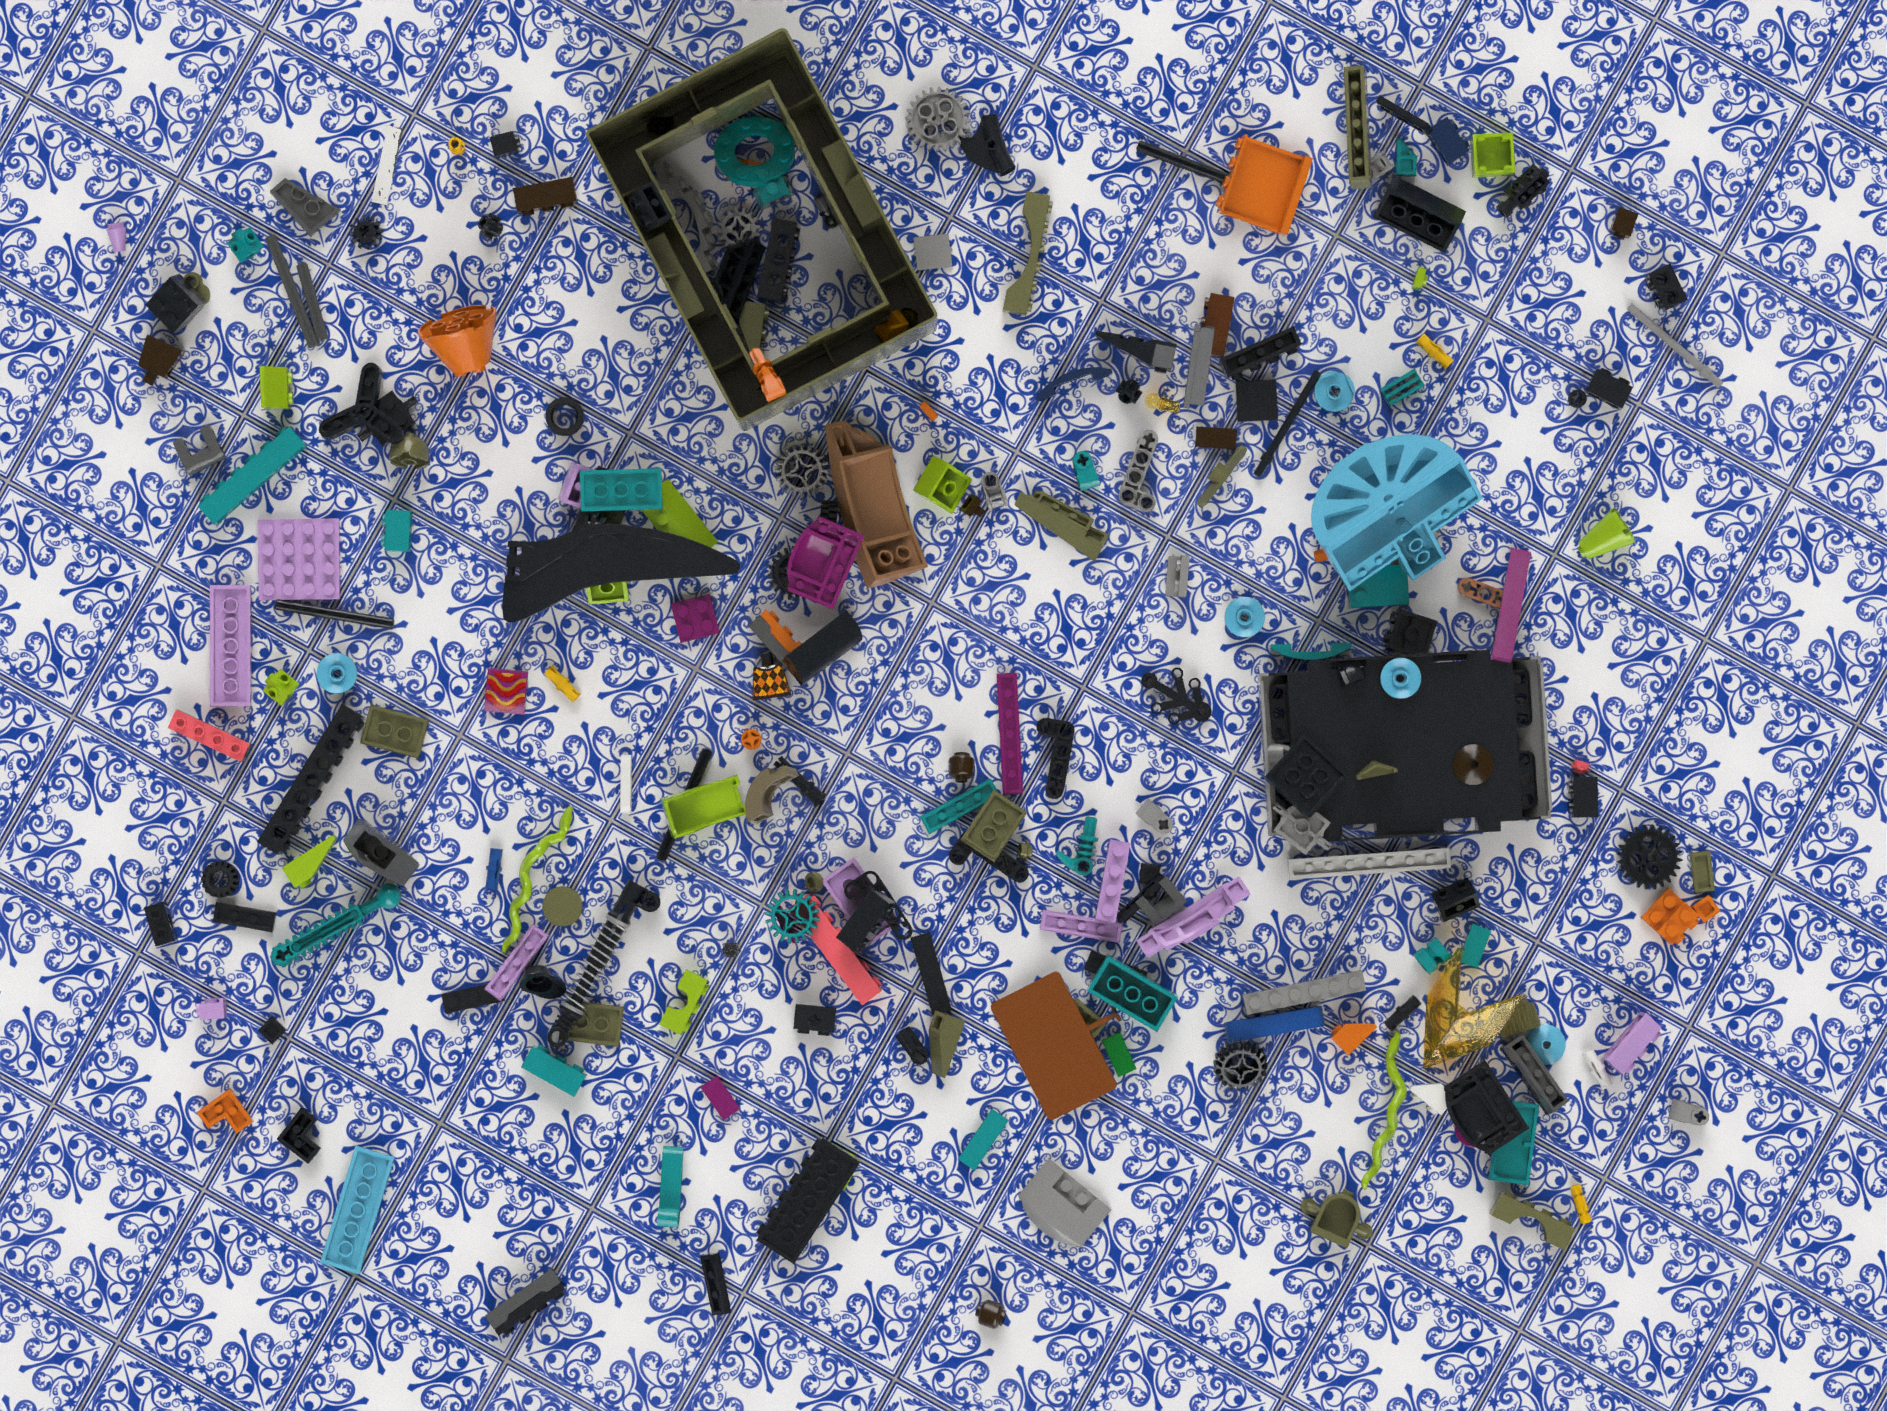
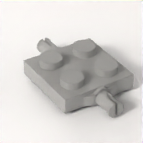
(1301, 831)

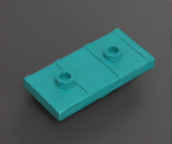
(1514, 1159)

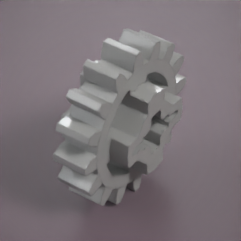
(748, 228)

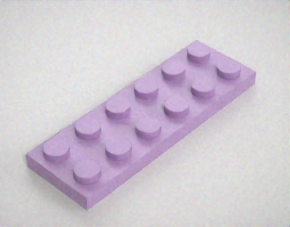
(230, 645)

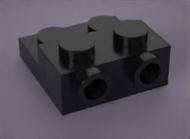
(1409, 632)

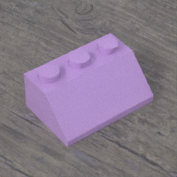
(1632, 1043)

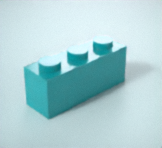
(554, 1070)

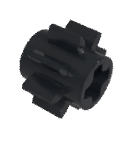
(490, 226)
(1128, 391)

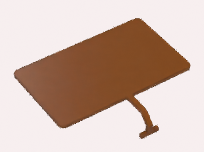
(1055, 1045)

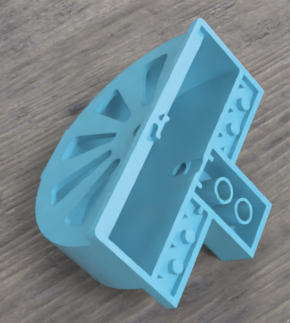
(1388, 505)

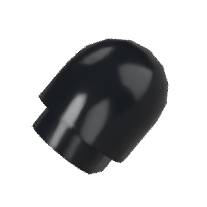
(1351, 675)

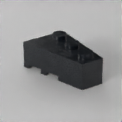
(866, 920)

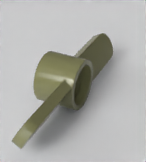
(1220, 474)

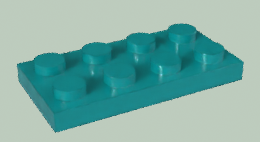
(621, 489)

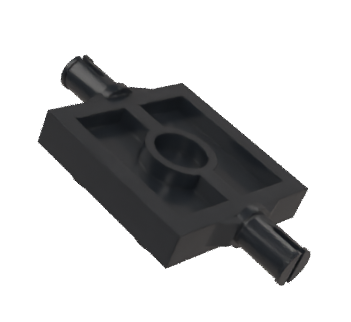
(395, 410)

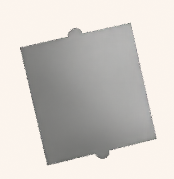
(932, 252)

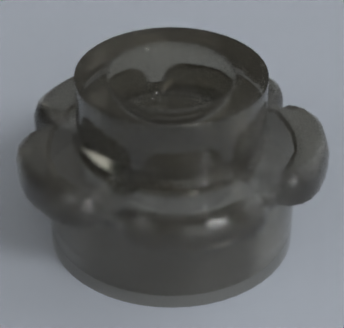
(730, 949)

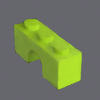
(678, 1019)

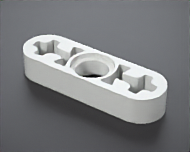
(626, 784)

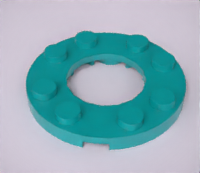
(758, 174)

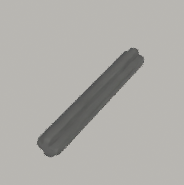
(312, 301)

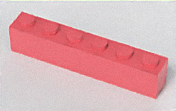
(840, 956)

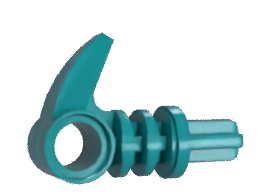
(1086, 847)

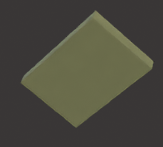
(394, 731)
(993, 826)
(599, 1025)

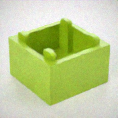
(1492, 155)

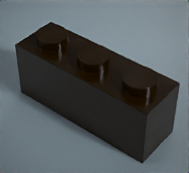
(545, 196)

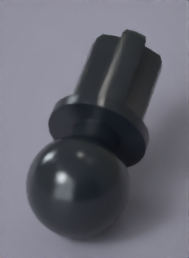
(829, 219)

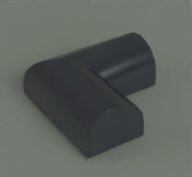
(295, 1136)

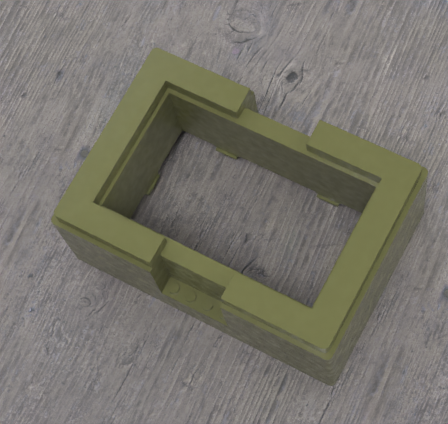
(704, 102)

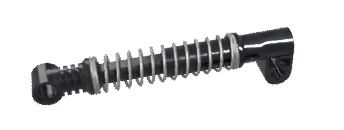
(599, 957)

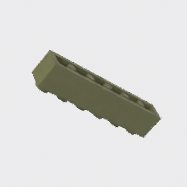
(1357, 127)

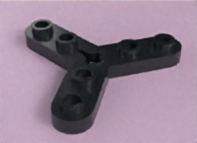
(366, 398)

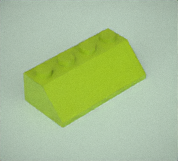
(679, 517)

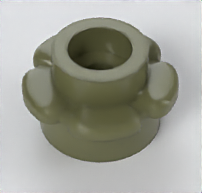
(1024, 851)

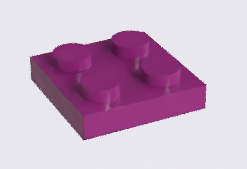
(695, 618)

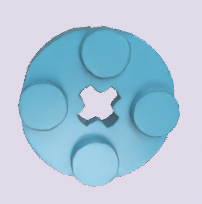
(1322, 390)

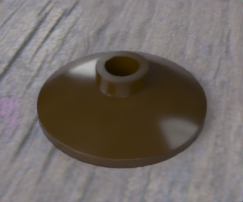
(1462, 766)

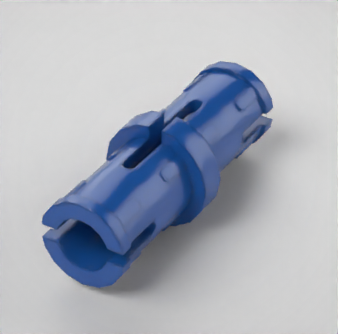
(493, 868)

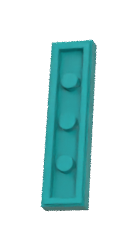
(958, 806)

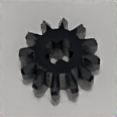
(360, 236)

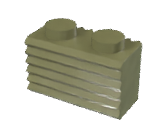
(1523, 1020)

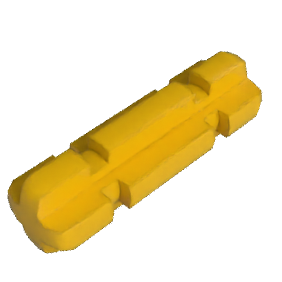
(1580, 1204)

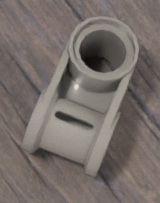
(1380, 165)
(994, 492)
(1152, 815)
(1685, 1112)

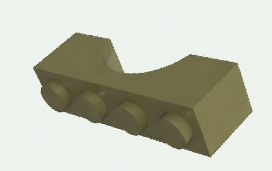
(1555, 1231)

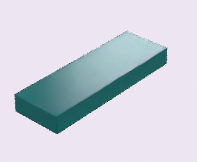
(983, 1139)

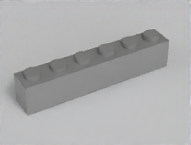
(1303, 992)

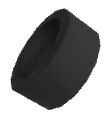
(564, 431)

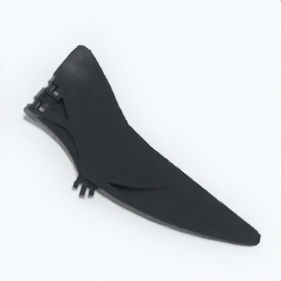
(600, 556)

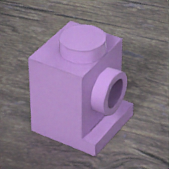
(212, 1009)

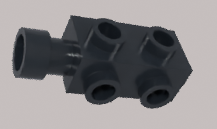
(1524, 189)

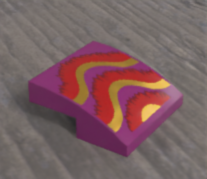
(506, 691)

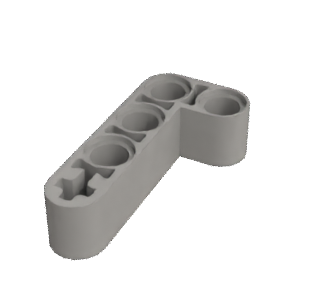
(1141, 469)

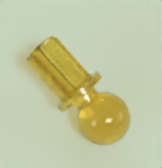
(1153, 401)

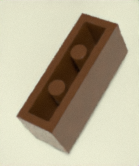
(1218, 315)

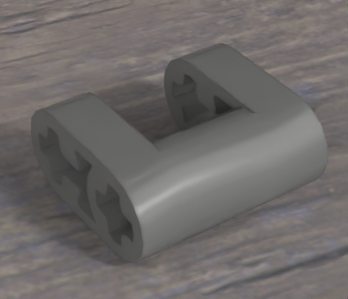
(203, 458)
(1166, 906)

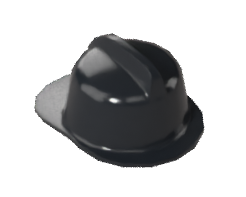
(540, 982)

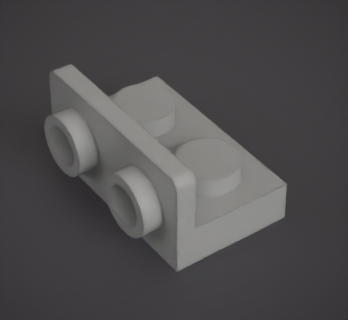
(1177, 576)

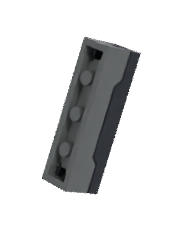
(1534, 1074)
(526, 1301)

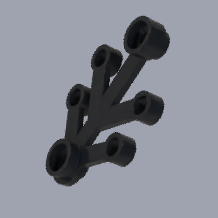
(1179, 698)

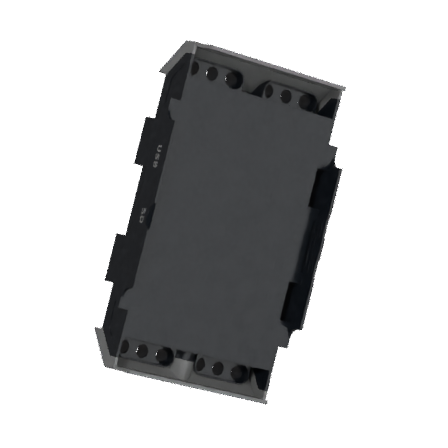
(1418, 736)

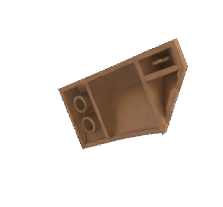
(872, 505)

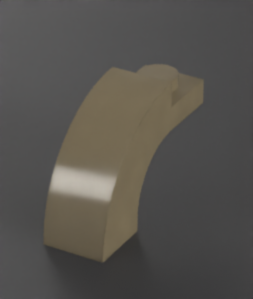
(762, 789)

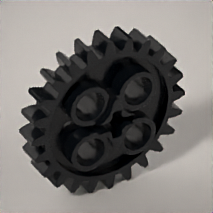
(1634, 845)

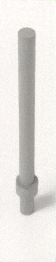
(1705, 371)

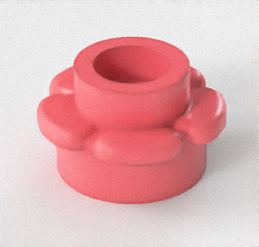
(1580, 766)

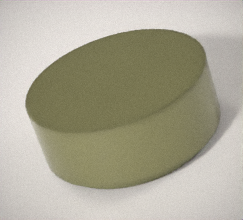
(814, 882)

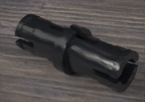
(1402, 1013)

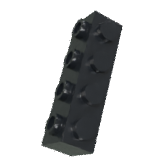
(1259, 353)

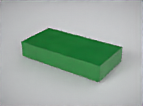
(1119, 1054)

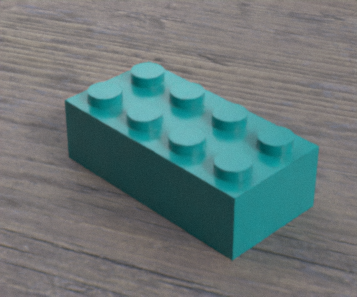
(1132, 992)

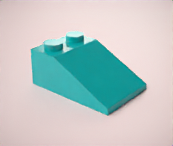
(1382, 589)

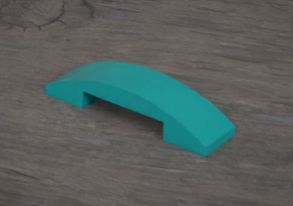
(1335, 649)

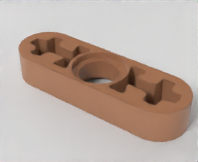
(1469, 594)

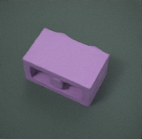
(571, 487)

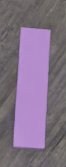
(1080, 926)
(516, 962)

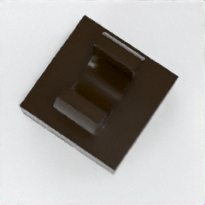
(972, 506)

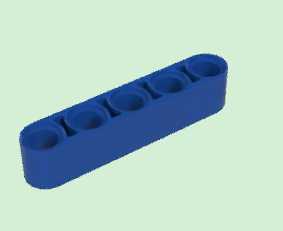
(1274, 1024)

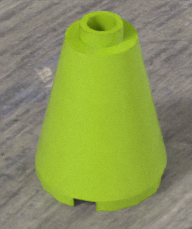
(1606, 536)

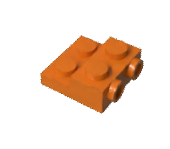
(1670, 917)

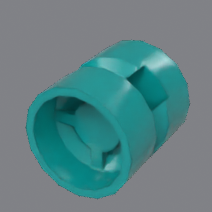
(1432, 955)

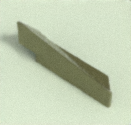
(1064, 522)

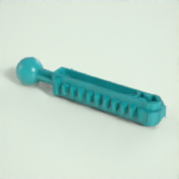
(387, 896)

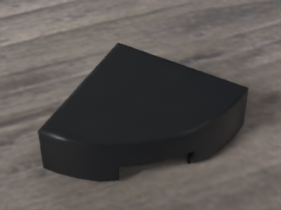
(1148, 872)

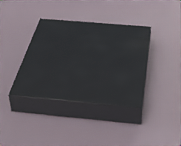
(1256, 400)

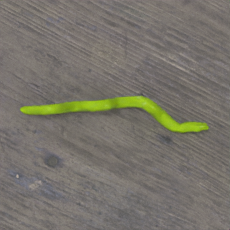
(538, 851)
(1391, 1113)

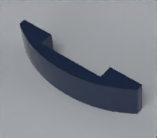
(1096, 373)

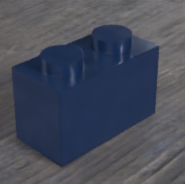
(1448, 141)

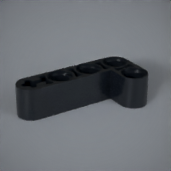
(1055, 758)
(966, 849)
(864, 888)

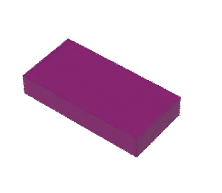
(720, 1097)

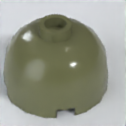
(409, 452)

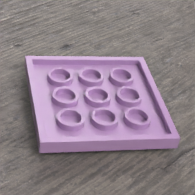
(299, 559)

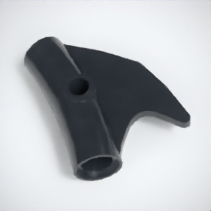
(979, 146)

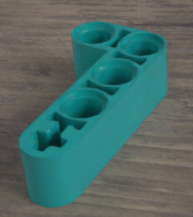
(670, 1187)

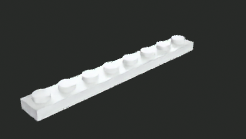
(1369, 863)

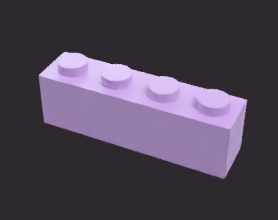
(1112, 881)

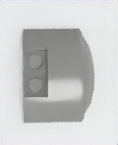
(1062, 1205)

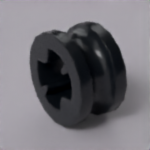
(1571, 400)

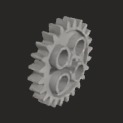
(954, 115)

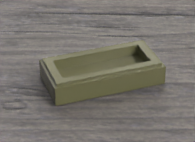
(1702, 871)

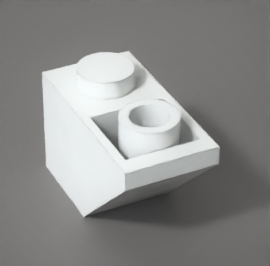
(1432, 1094)

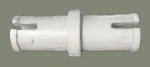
(1597, 1069)

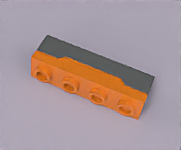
(775, 637)

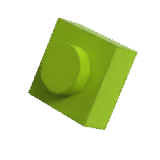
(1420, 279)

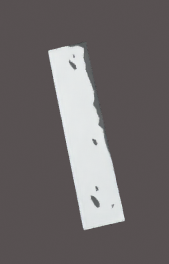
(387, 165)

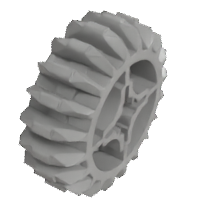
(796, 454)

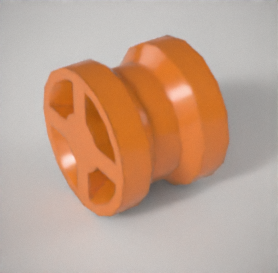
(749, 739)

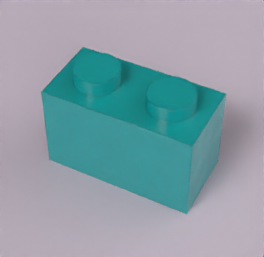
(397, 531)

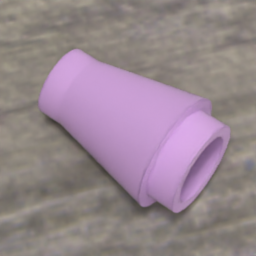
(117, 236)

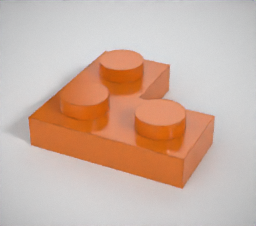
(227, 1107)

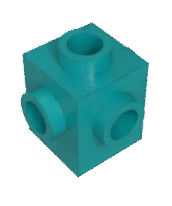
(244, 244)

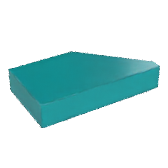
(1405, 160)

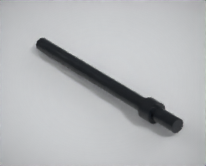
(1267, 457)

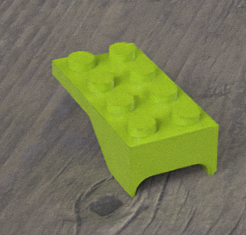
(703, 806)

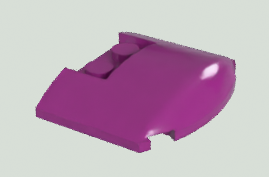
(822, 561)

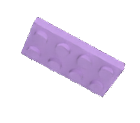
(836, 883)

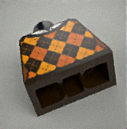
(769, 679)

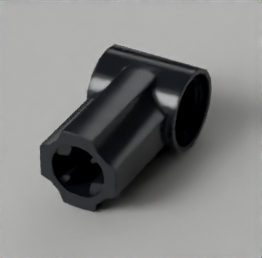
(911, 1044)

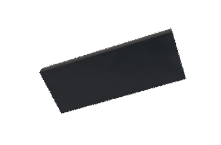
(823, 648)

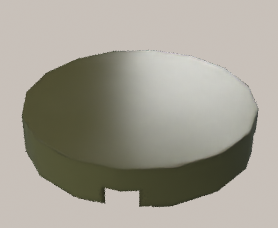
(562, 906)

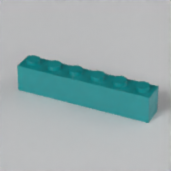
(252, 475)

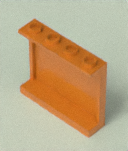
(1263, 185)

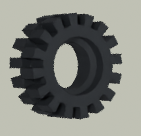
(829, 510)
(207, 879)

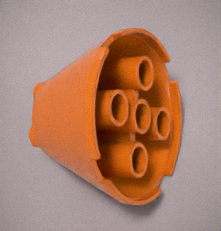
(462, 338)

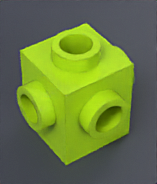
(280, 686)

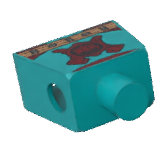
(773, 192)

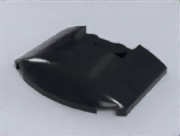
(1483, 1109)

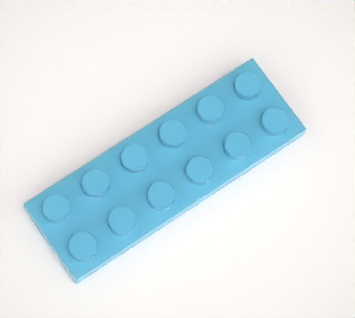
(357, 1209)

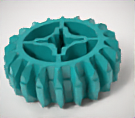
(808, 923)

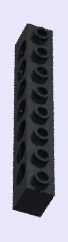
(268, 837)

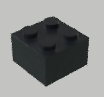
(176, 303)

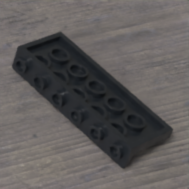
(807, 1199)

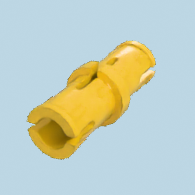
(453, 142)
(1434, 351)
(562, 684)

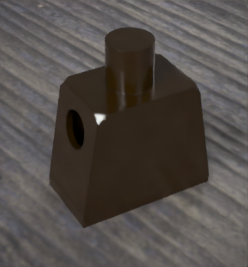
(158, 359)

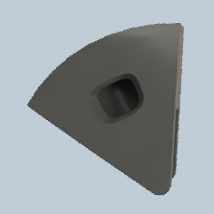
(380, 852)

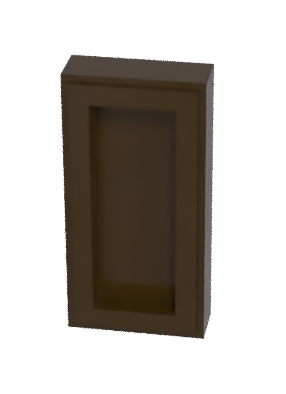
(1216, 438)

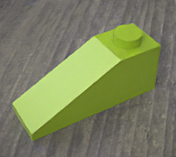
(306, 866)

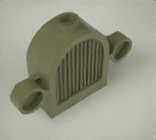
(1336, 1218)

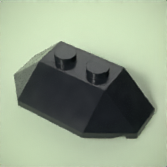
(737, 274)

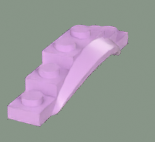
(1194, 919)

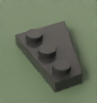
(304, 207)

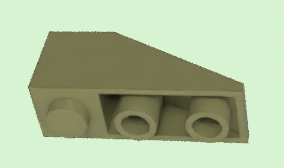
(752, 324)
(943, 1037)

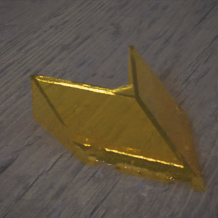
(1453, 1029)

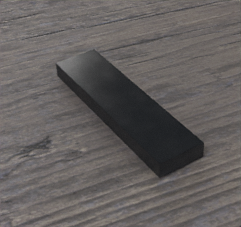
(931, 973)

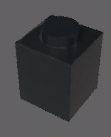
(505, 144)

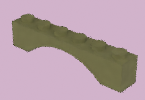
(1018, 295)

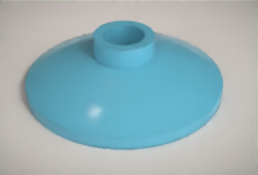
(1247, 606)
(1402, 667)
(326, 671)
(1554, 1036)

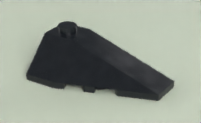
(1153, 353)

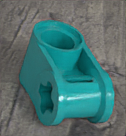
(1085, 475)

